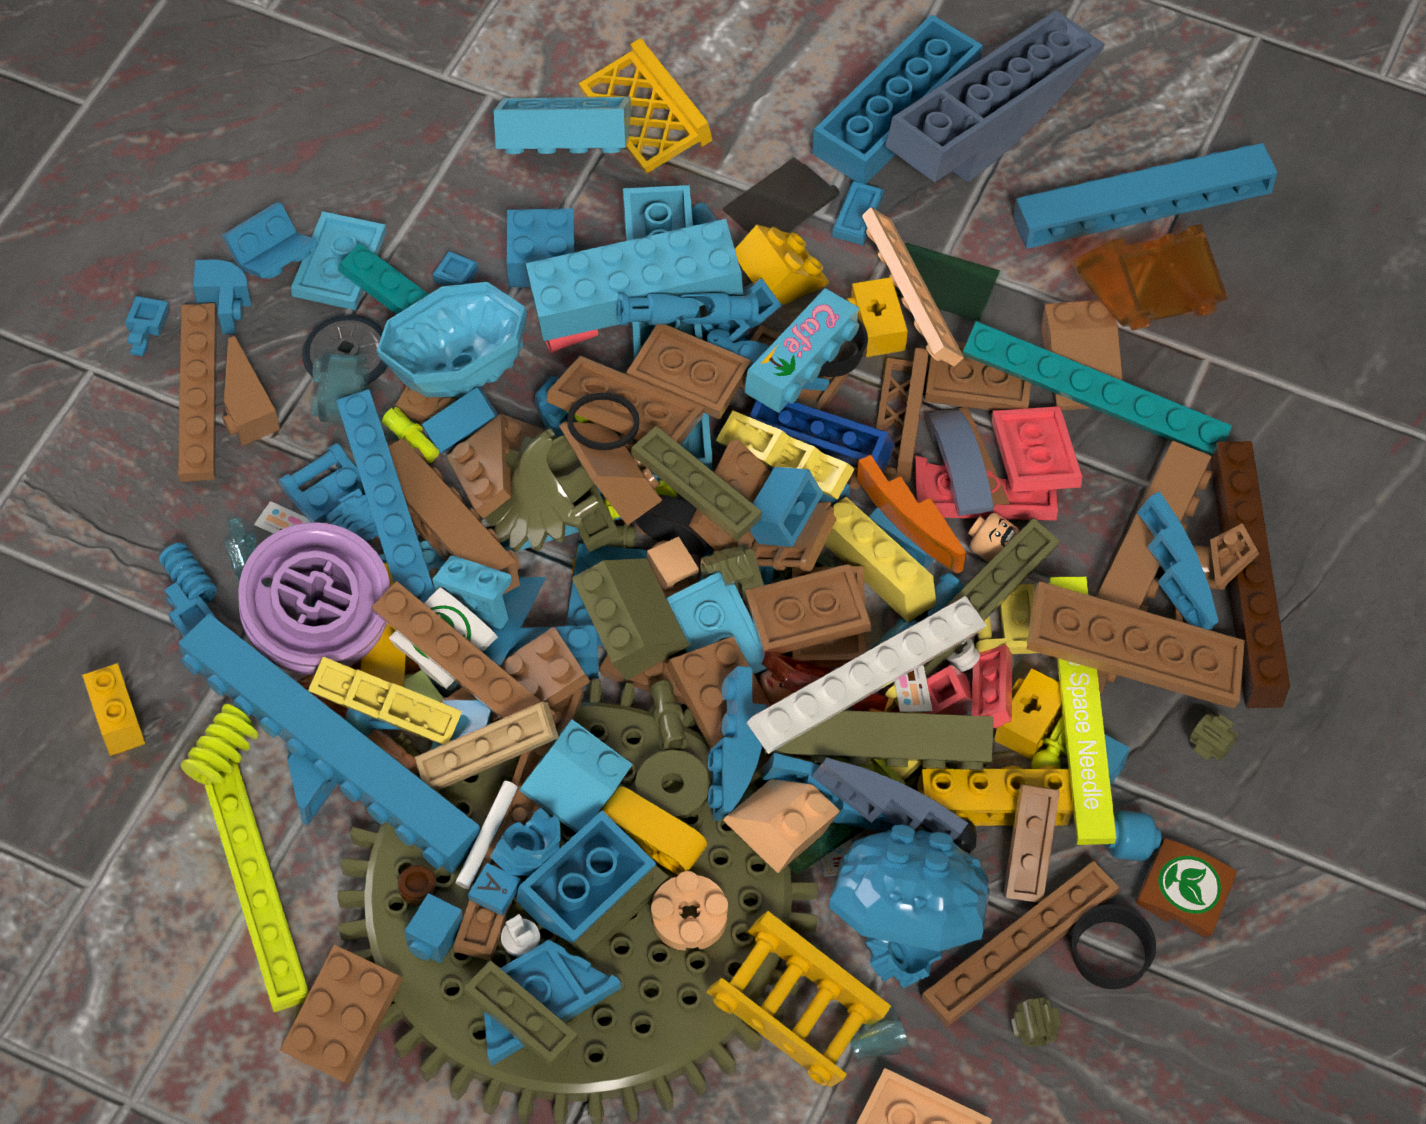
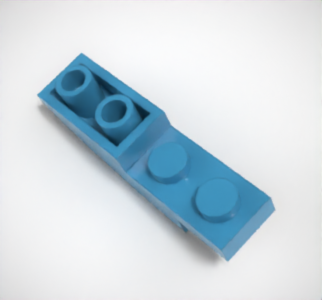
(738, 754)

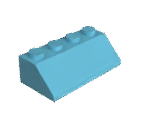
(562, 123)

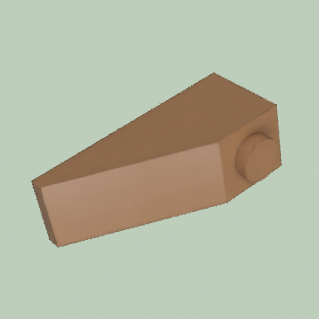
(246, 402)

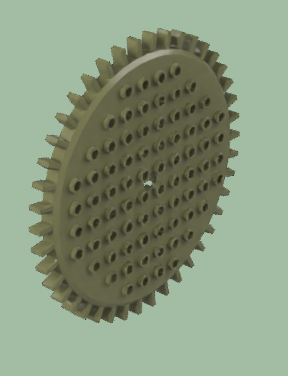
(632, 1062)

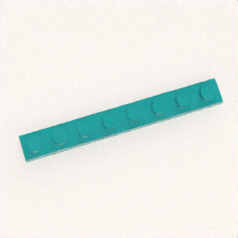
(1095, 389)

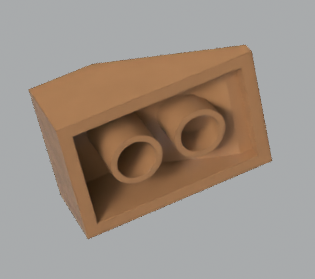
(1083, 334)

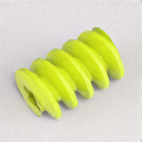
(219, 746)

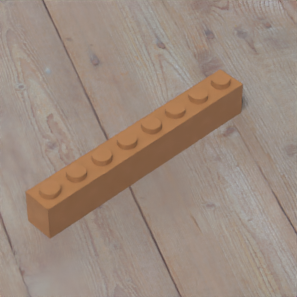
(1135, 569)

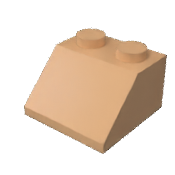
(782, 820)

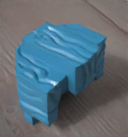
(354, 515)
(528, 846)
(900, 961)

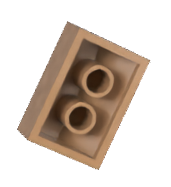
(615, 472)

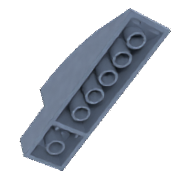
(993, 101)

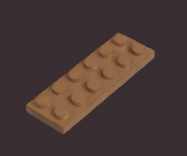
(1136, 644)

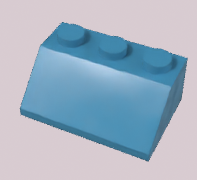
(584, 878)

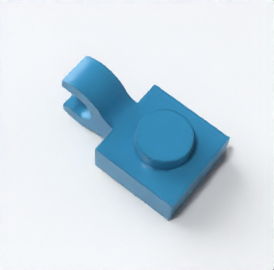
(145, 318)
(186, 612)

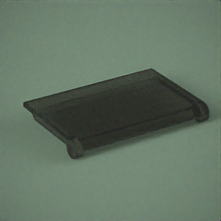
(782, 198)

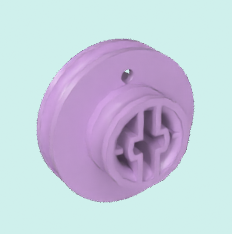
(308, 566)

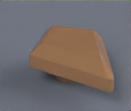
(1231, 554)

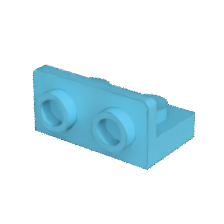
(476, 588)

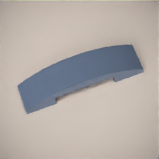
(962, 460)

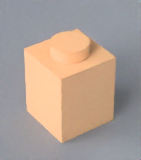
(673, 565)

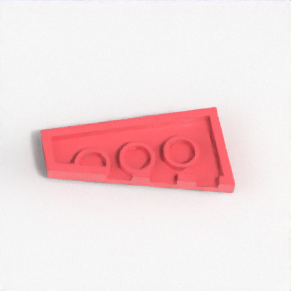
(934, 483)

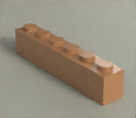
(443, 517)

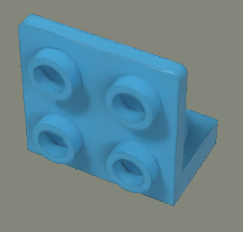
(267, 243)

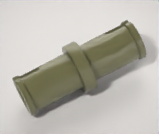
(668, 715)

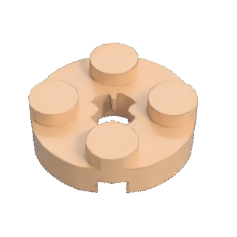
(683, 891)

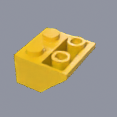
(781, 263)

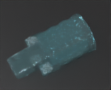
(240, 546)

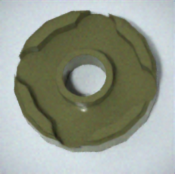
(674, 766)

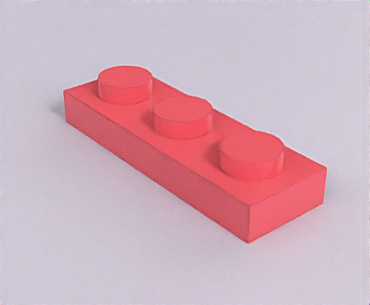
(993, 685)

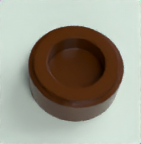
(416, 883)

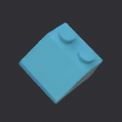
(575, 776)

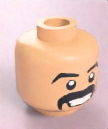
(991, 536)

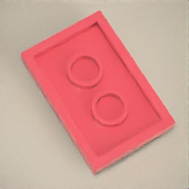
(1036, 449)

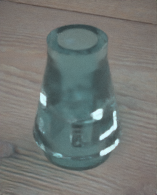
(880, 1039)

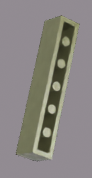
(897, 740)

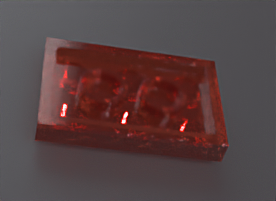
(797, 674)

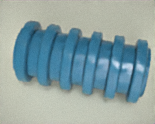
(187, 572)

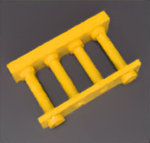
(831, 983)

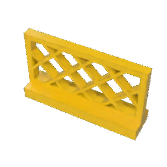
(671, 98)

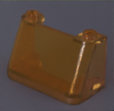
(1154, 277)

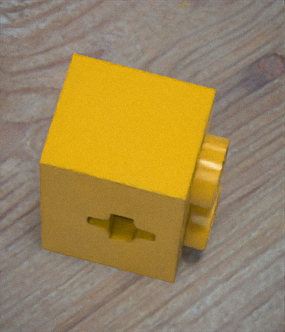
(880, 315)
(113, 709)
(1026, 731)

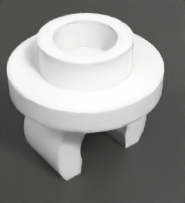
(519, 936)

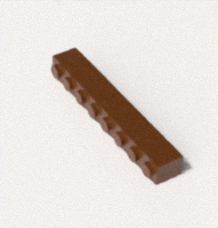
(1253, 589)

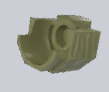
(736, 567)

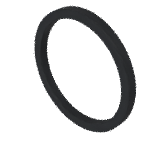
(603, 396)

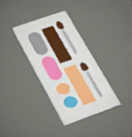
(278, 517)
(913, 692)

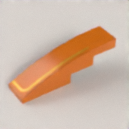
(917, 521)

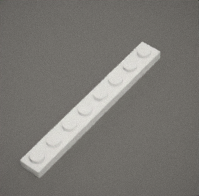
(865, 675)

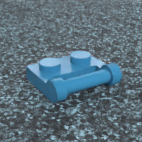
(324, 495)

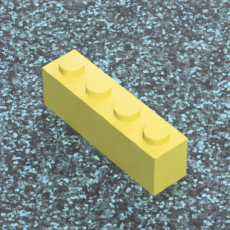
(887, 566)

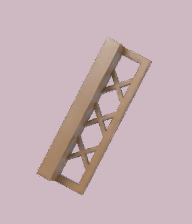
(911, 412)

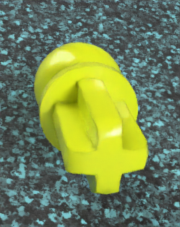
(1056, 746)

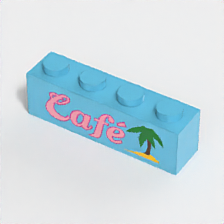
(802, 350)

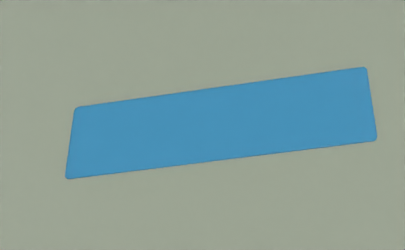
(517, 604)

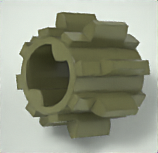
(1214, 737)
(1036, 1022)

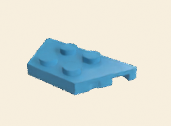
(556, 980)

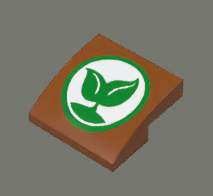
(1186, 887)

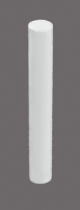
(486, 835)

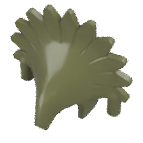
(543, 489)

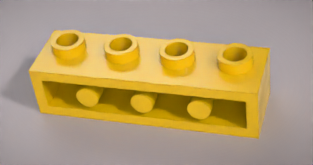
(992, 794)

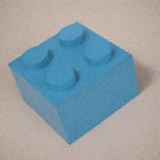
(535, 237)

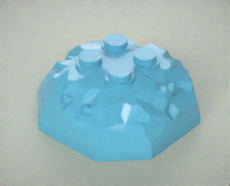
(454, 339)

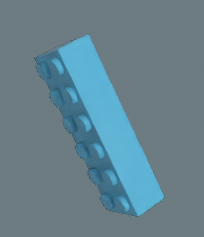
(583, 287)

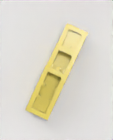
(778, 449)
(385, 701)

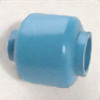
(1135, 836)

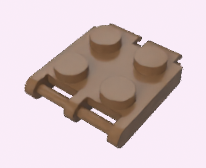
(807, 546)

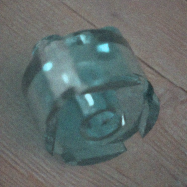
(337, 377)

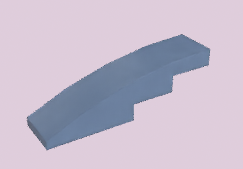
(876, 794)

